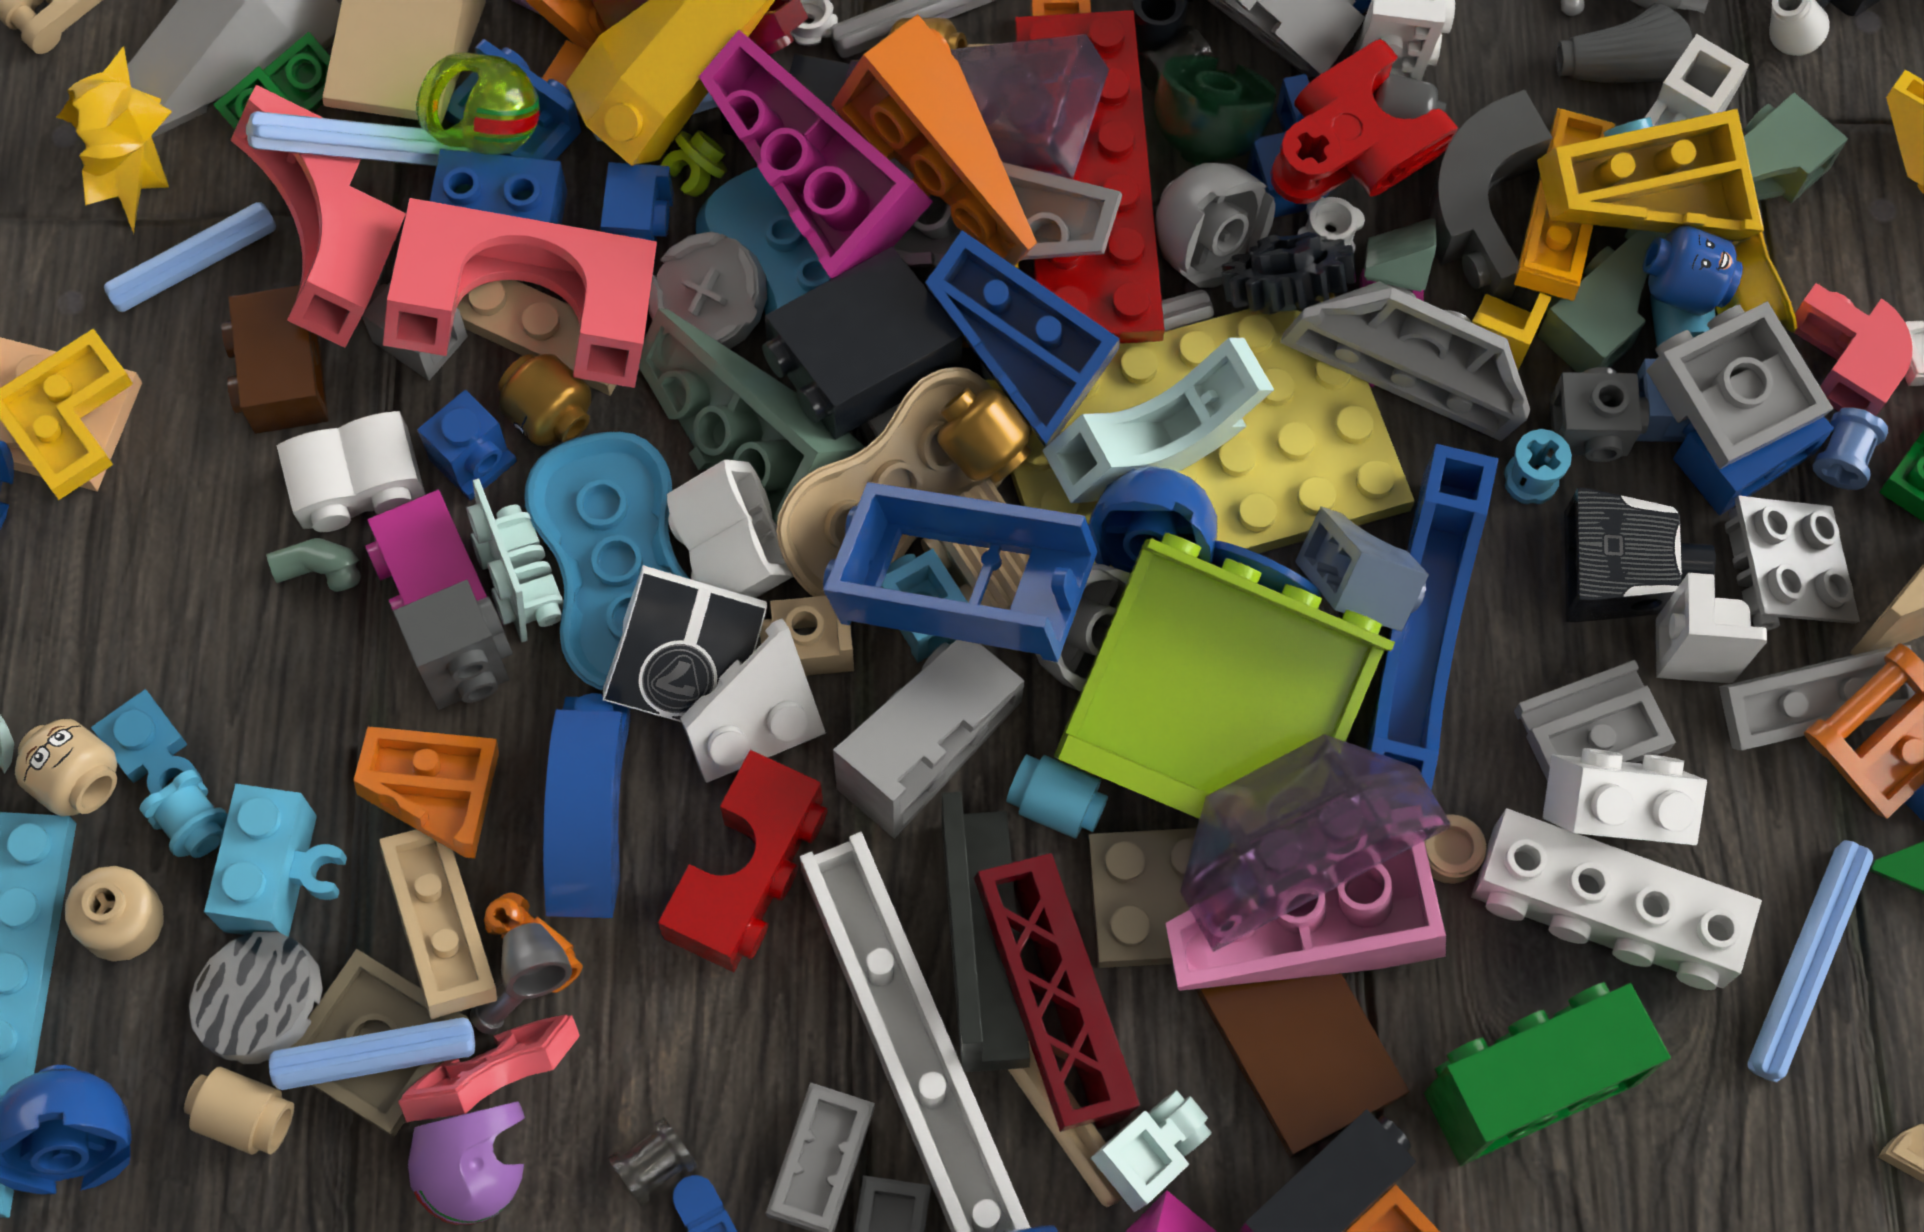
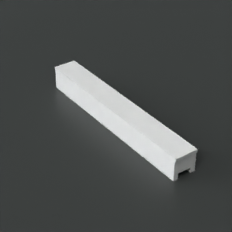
(911, 1040)

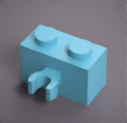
(266, 862)

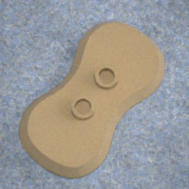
(902, 456)

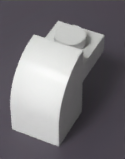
(1698, 83)

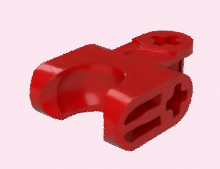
(1351, 135)

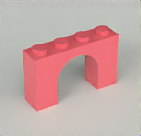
(458, 248)

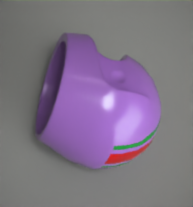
(456, 1167)

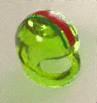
(499, 109)

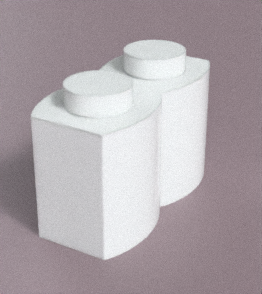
(350, 471)
(728, 529)

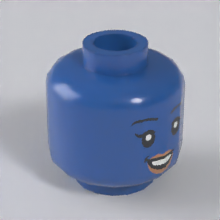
(1692, 270)

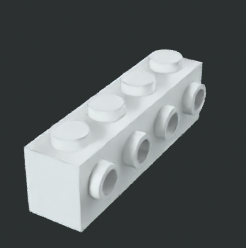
(1616, 900)

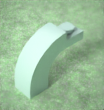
(1164, 431)

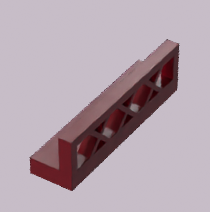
(1068, 984)

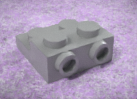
(1738, 383)

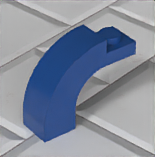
(584, 807)

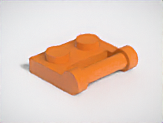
(1891, 760)

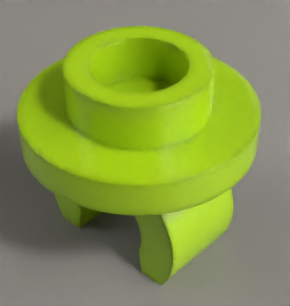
(703, 157)

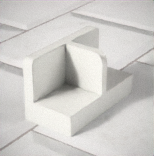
(1705, 634)

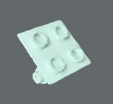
(513, 554)

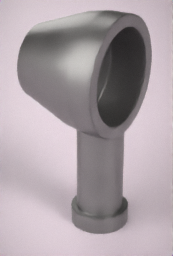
(529, 969)

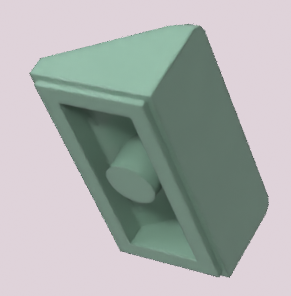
(1402, 256)

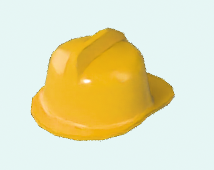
(1760, 282)

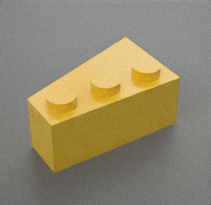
(1658, 179)

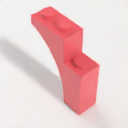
(339, 228)

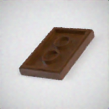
(1305, 1054)

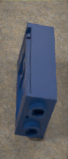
(1046, 596)

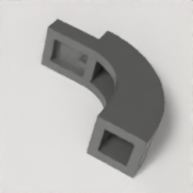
(1486, 151)

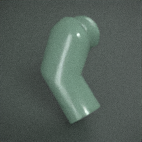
(318, 556)

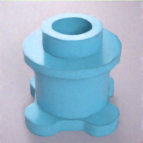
(186, 816)

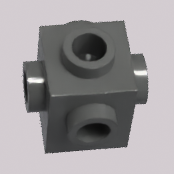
(1599, 412)

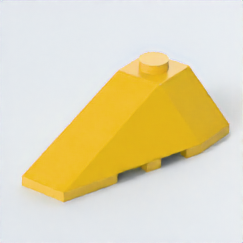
(644, 71)

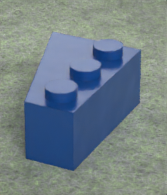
(1022, 333)

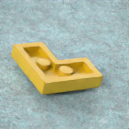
(47, 407)

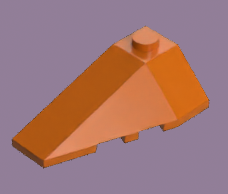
(919, 109)

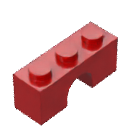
(724, 913)

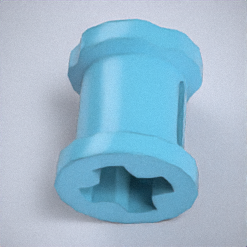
(1533, 451)

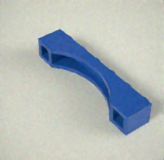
(1417, 670)

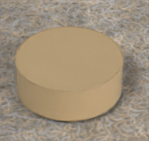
(1456, 851)

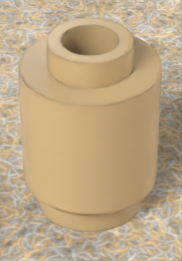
(238, 1111)

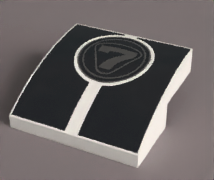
(679, 642)

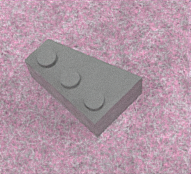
(1299, 31)
(925, 733)

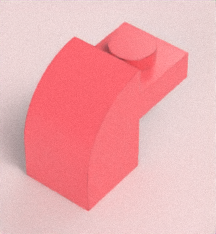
(1869, 349)

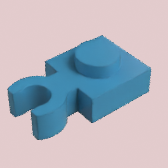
(144, 742)

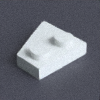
(754, 707)

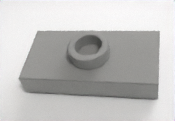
(820, 1159)

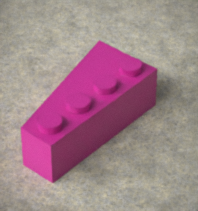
(825, 173)

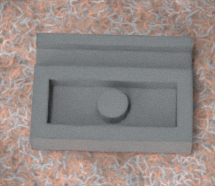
(1600, 713)

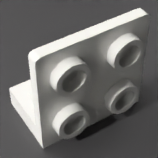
(1411, 31)

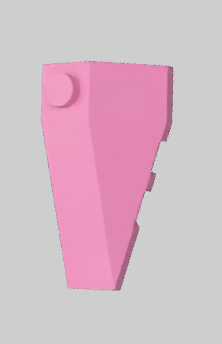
(1362, 925)

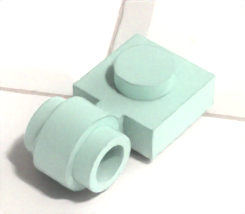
(1152, 1149)

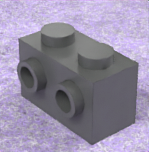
(456, 644)

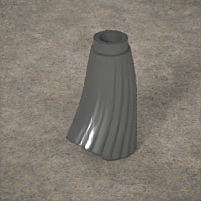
(1627, 53)

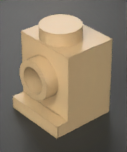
(824, 650)

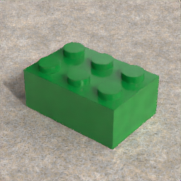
(1544, 1070)

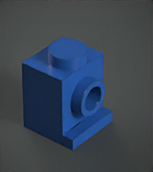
(637, 200)
(466, 444)

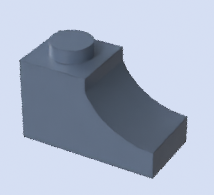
(1361, 571)

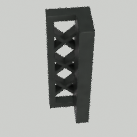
(986, 1009)

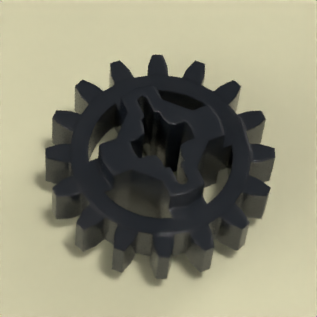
(1288, 273)

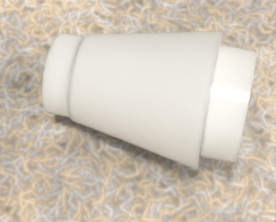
(1798, 26)

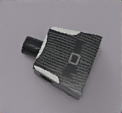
(1624, 556)

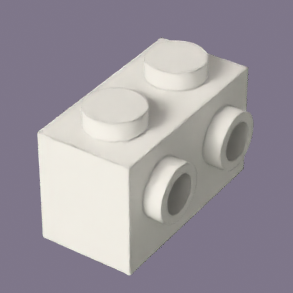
(1625, 799)

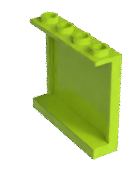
(1213, 677)

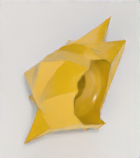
(117, 136)

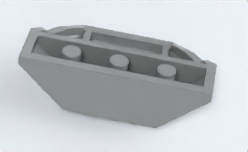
(1417, 354)

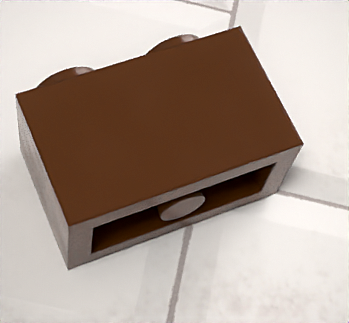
(275, 361)

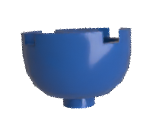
(1145, 507)
(60, 1129)

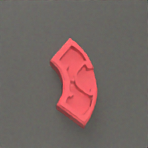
(520, 1052)

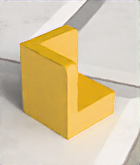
(1512, 322)

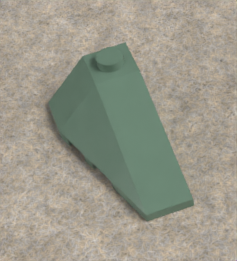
(735, 409)

